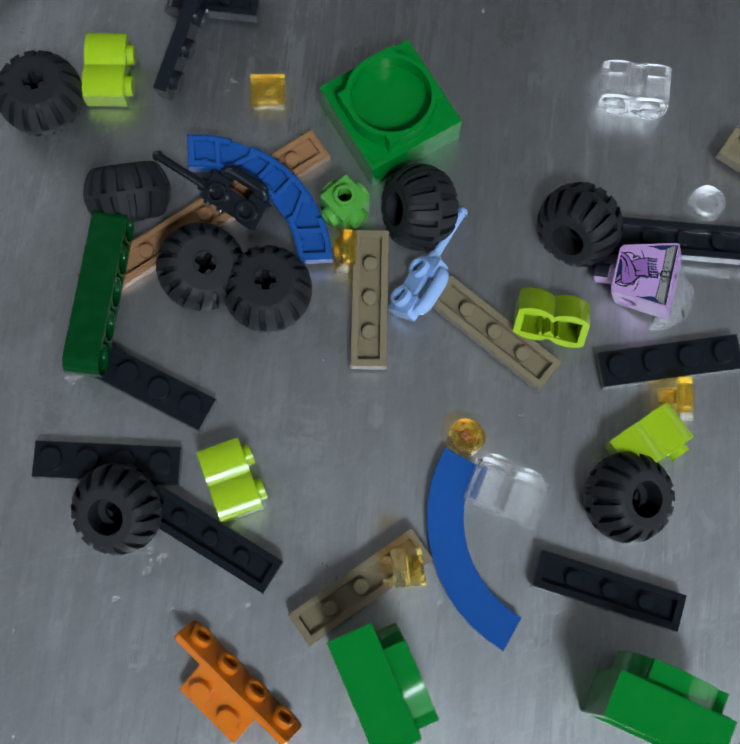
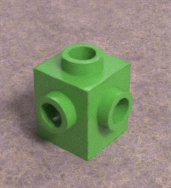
(344, 213)

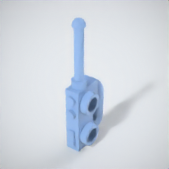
(425, 281)

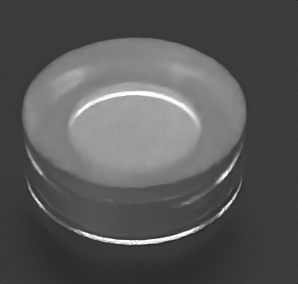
(707, 203)

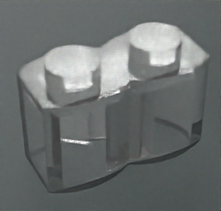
(634, 89)
(507, 491)

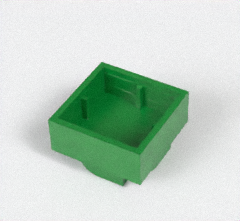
(389, 111)
(383, 684)
(658, 702)

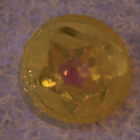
(466, 437)

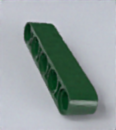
(98, 295)

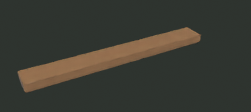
(299, 156)

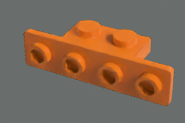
(228, 691)

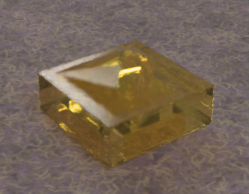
(267, 92)
(345, 251)

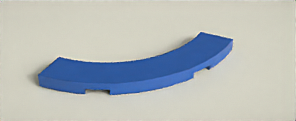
(285, 190)
(451, 554)

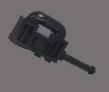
(220, 193)

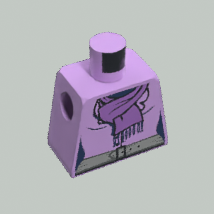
(643, 277)

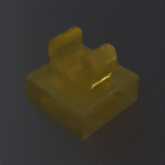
(681, 398)
(407, 568)

